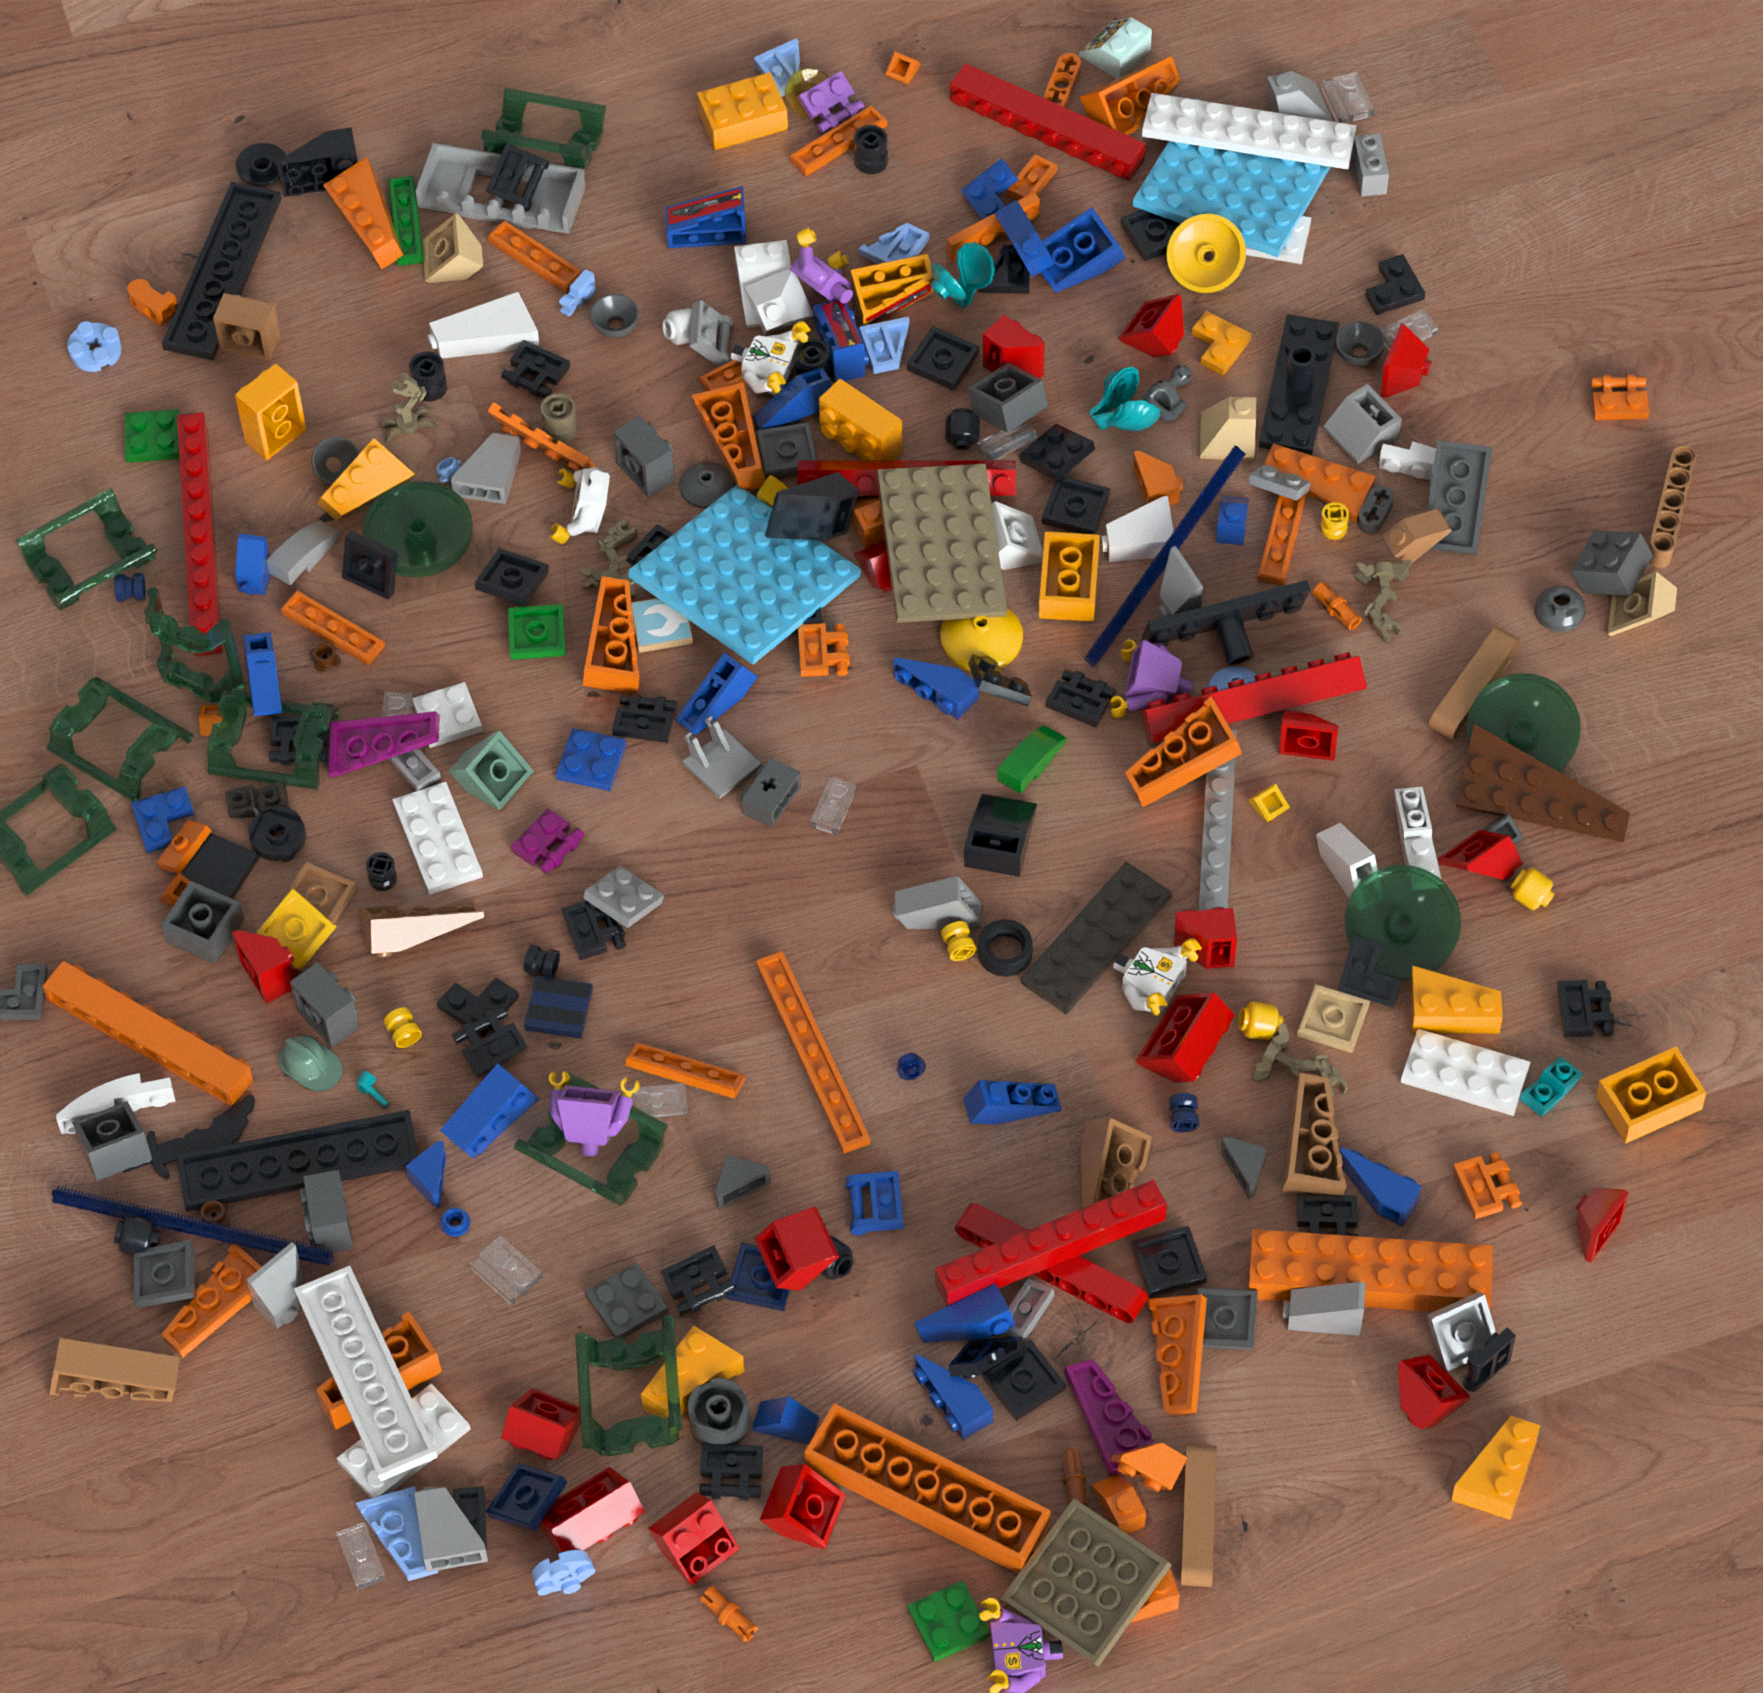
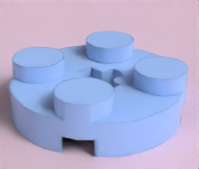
(89, 334)
(564, 1573)

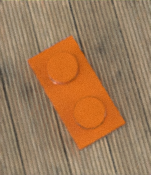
(1032, 178)

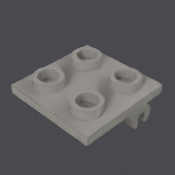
(721, 762)

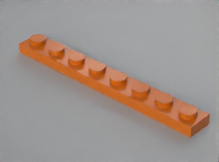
(813, 1052)

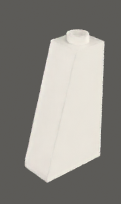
(484, 329)

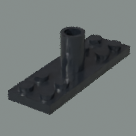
(1299, 384)
(1228, 619)

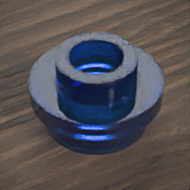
(910, 1066)

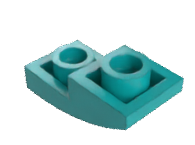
(1551, 1086)

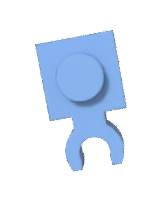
(581, 290)

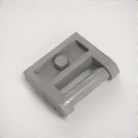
(704, 333)

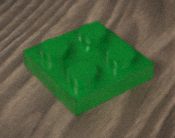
(151, 436)
(536, 631)
(948, 1621)

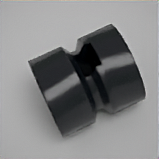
(870, 149)
(812, 356)
(429, 372)

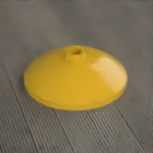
(1193, 241)
(998, 639)

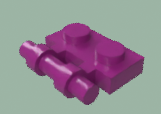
(542, 836)

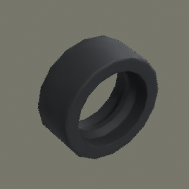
(1006, 928)

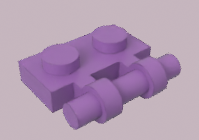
(827, 95)

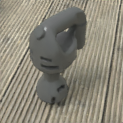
(1166, 394)

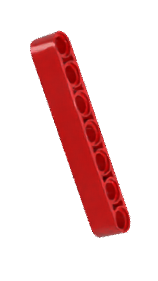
(1073, 1276)

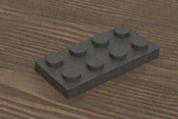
(1460, 493)

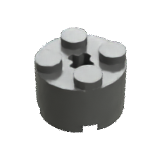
(719, 1412)

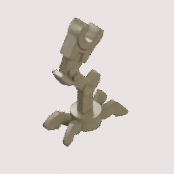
(407, 422)
(616, 537)
(1383, 573)
(1319, 1063)

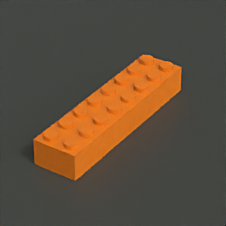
(1395, 1270)
(927, 1488)

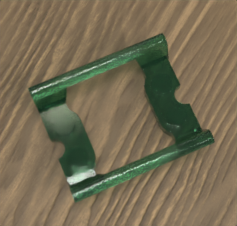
(510, 127)
(118, 534)
(193, 641)
(307, 745)
(138, 756)
(77, 802)
(620, 1178)
(623, 1356)

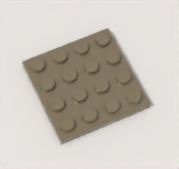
(1086, 1582)

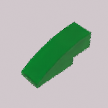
(1030, 758)

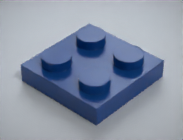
(591, 759)

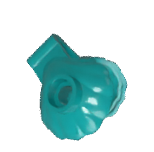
(975, 272)
(1128, 415)

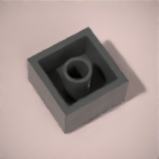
(1008, 397)
(644, 456)
(1612, 563)
(202, 922)
(325, 1004)
(112, 1140)
(326, 1211)

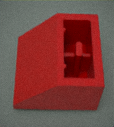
(1013, 344)
(1213, 931)
(796, 1249)
(694, 1537)

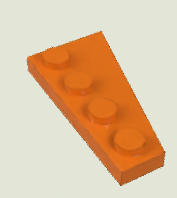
(516, 426)
(1327, 479)
(213, 1302)
(1179, 1340)

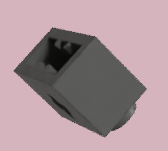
(771, 792)

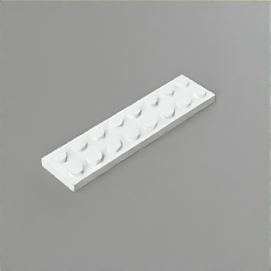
(1249, 131)
(365, 1373)

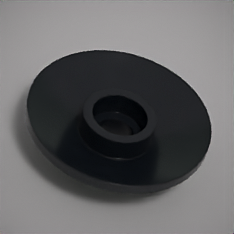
(259, 164)

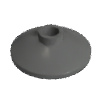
(701, 492)

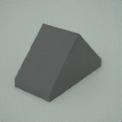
(1245, 1162)
(739, 1180)

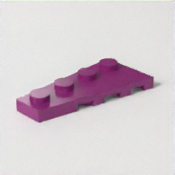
(373, 740)
(1105, 1413)

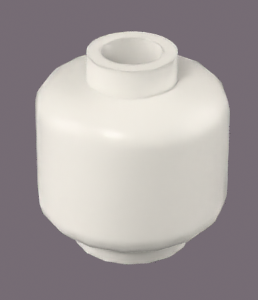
(677, 326)

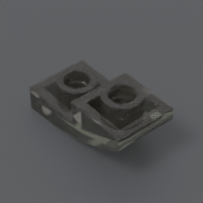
(248, 801)

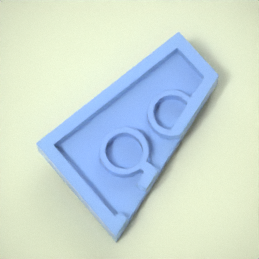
(396, 1525)

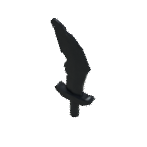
(224, 1131)

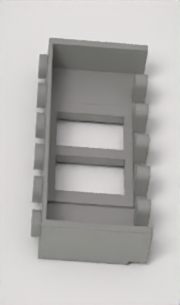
(451, 174)

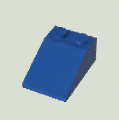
(1080, 251)

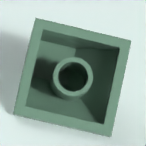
(491, 770)

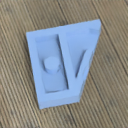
(781, 62)
(900, 244)
(885, 343)

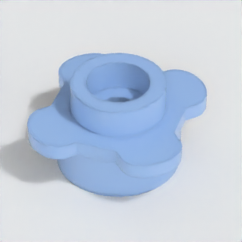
(447, 469)

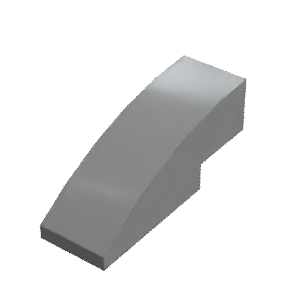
(302, 551)

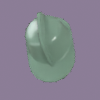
(310, 1063)

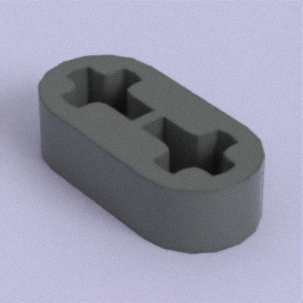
(1380, 511)

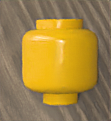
(1532, 888)
(1259, 1020)

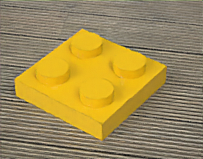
(298, 926)

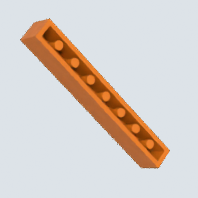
(148, 1033)

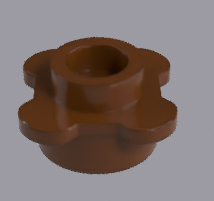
(324, 650)
(217, 1208)

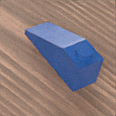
(1024, 238)
(717, 693)
(970, 1318)

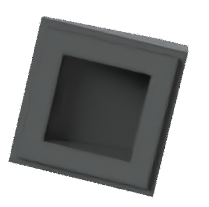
(1506, 826)

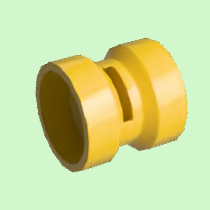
(1334, 521)
(958, 940)
(402, 1026)

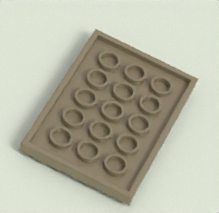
(941, 543)

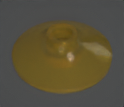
(799, 83)

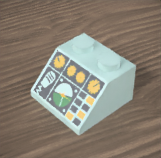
(1118, 47)

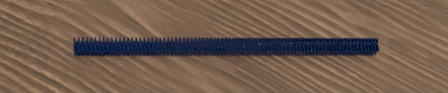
(1160, 562)
(189, 1226)

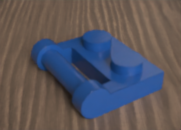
(884, 1200)

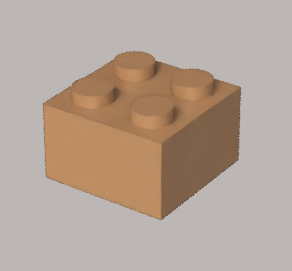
(247, 326)

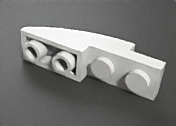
(1414, 462)
(1415, 829)
(113, 1093)

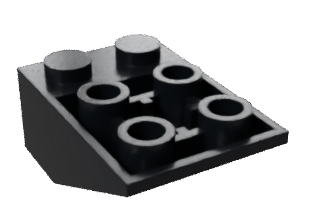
(317, 162)
(813, 509)
(999, 835)

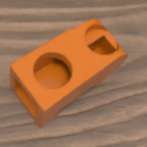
(151, 303)

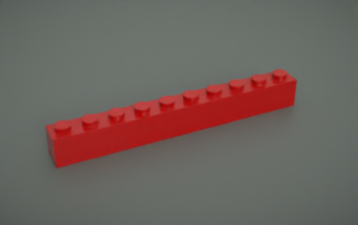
(199, 523)

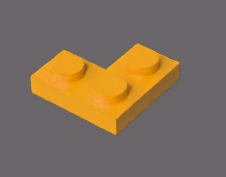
(1225, 339)

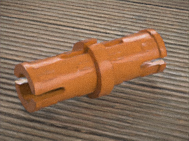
(1336, 606)
(729, 1613)

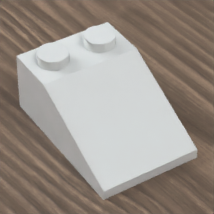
(756, 263)

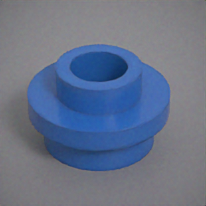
(452, 1215)

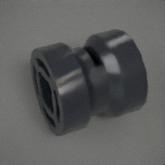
(381, 871)
(539, 961)

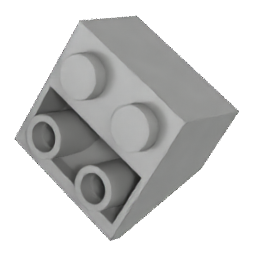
(1363, 424)

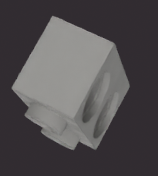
(1370, 164)

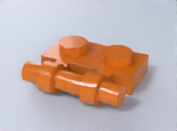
(1620, 405)
(813, 649)
(1479, 1188)

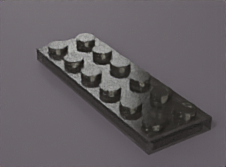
(1096, 937)

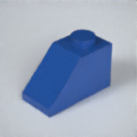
(1232, 520)
(251, 564)

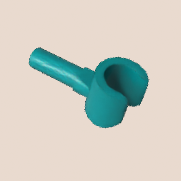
(364, 1085)

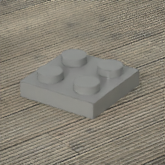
(623, 896)
(1461, 1329)

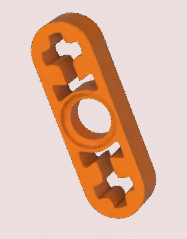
(1060, 75)

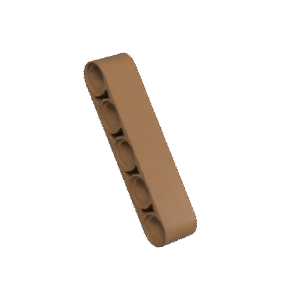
(1673, 494)
(1481, 671)
(1198, 1515)

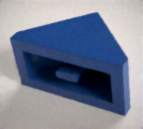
(427, 1172)
(785, 1420)

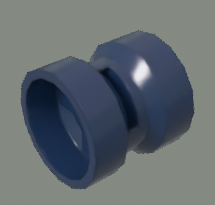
(129, 587)
(1183, 1112)

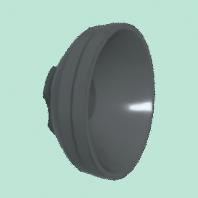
(614, 308)
(1360, 335)
(332, 447)
(1558, 617)

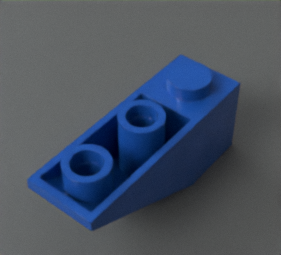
(794, 401)
(262, 673)
(943, 685)
(1009, 1101)
(1385, 1191)
(959, 1399)

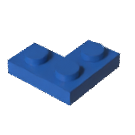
(986, 188)
(155, 813)

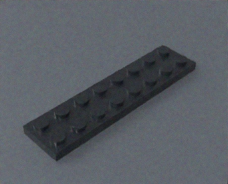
(221, 267)
(281, 1161)

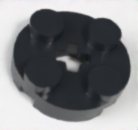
(279, 848)

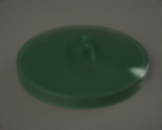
(423, 524)
(1530, 716)
(1409, 914)

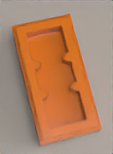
(183, 846)

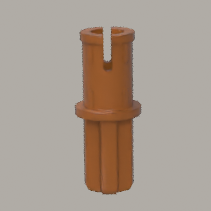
(1074, 1477)

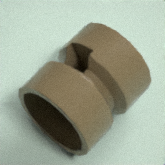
(559, 417)

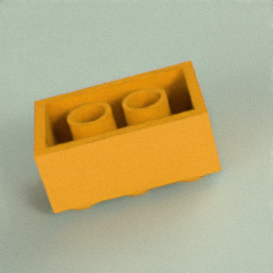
(742, 111)
(270, 411)
(859, 423)
(1069, 576)
(1650, 1094)

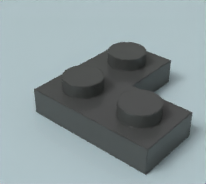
(27, 997)

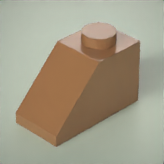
(1416, 534)

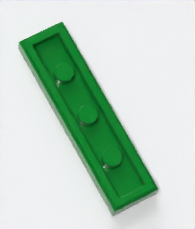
(406, 219)

